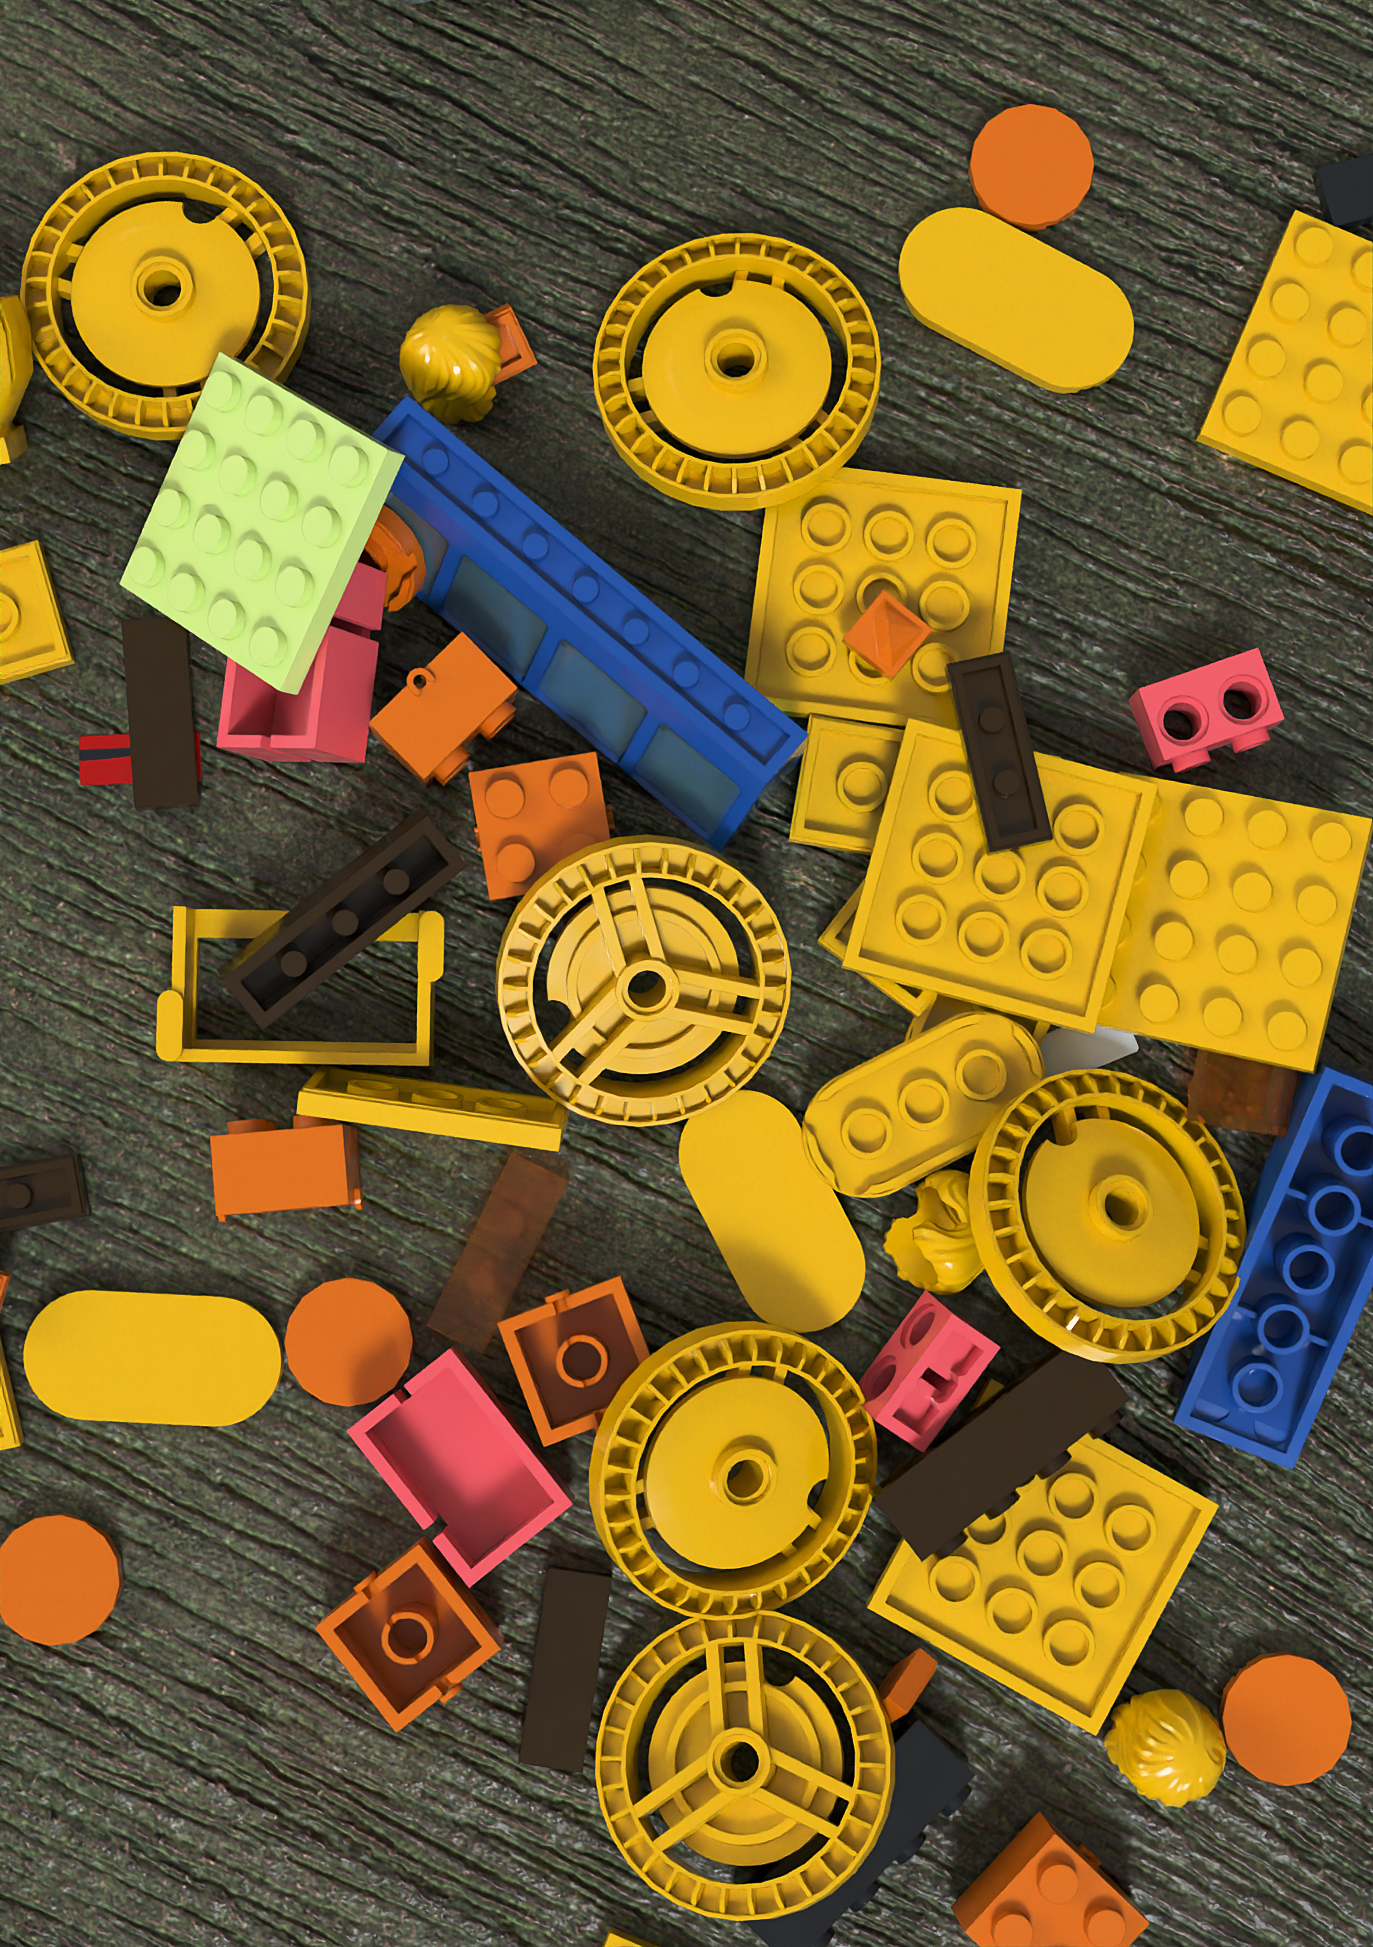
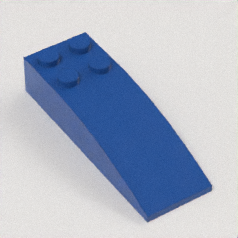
(1300, 1276)

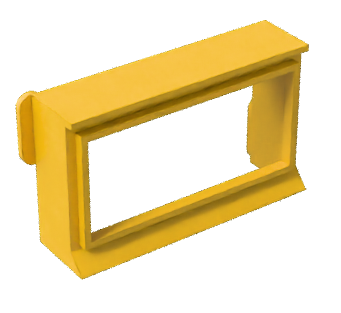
(179, 1006)

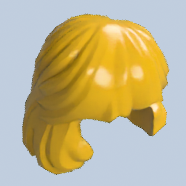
(452, 363)
(937, 1242)
(1167, 1746)

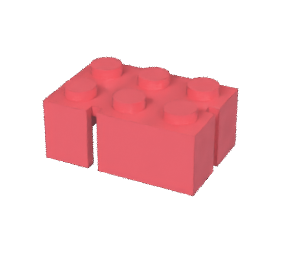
(335, 701)
(464, 1459)

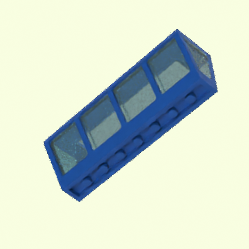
(585, 637)

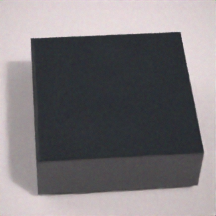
(1346, 192)

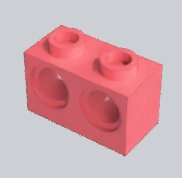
(1200, 698)
(925, 1371)

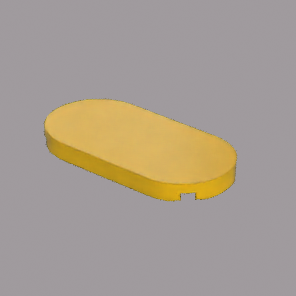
(1015, 300)
(918, 1104)
(772, 1213)
(153, 1358)

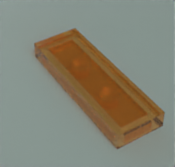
(497, 1253)

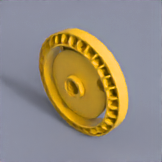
(138, 257)
(744, 414)
(635, 933)
(1167, 1202)
(760, 1513)
(693, 1775)

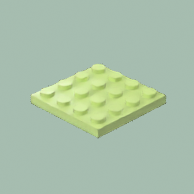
(260, 522)

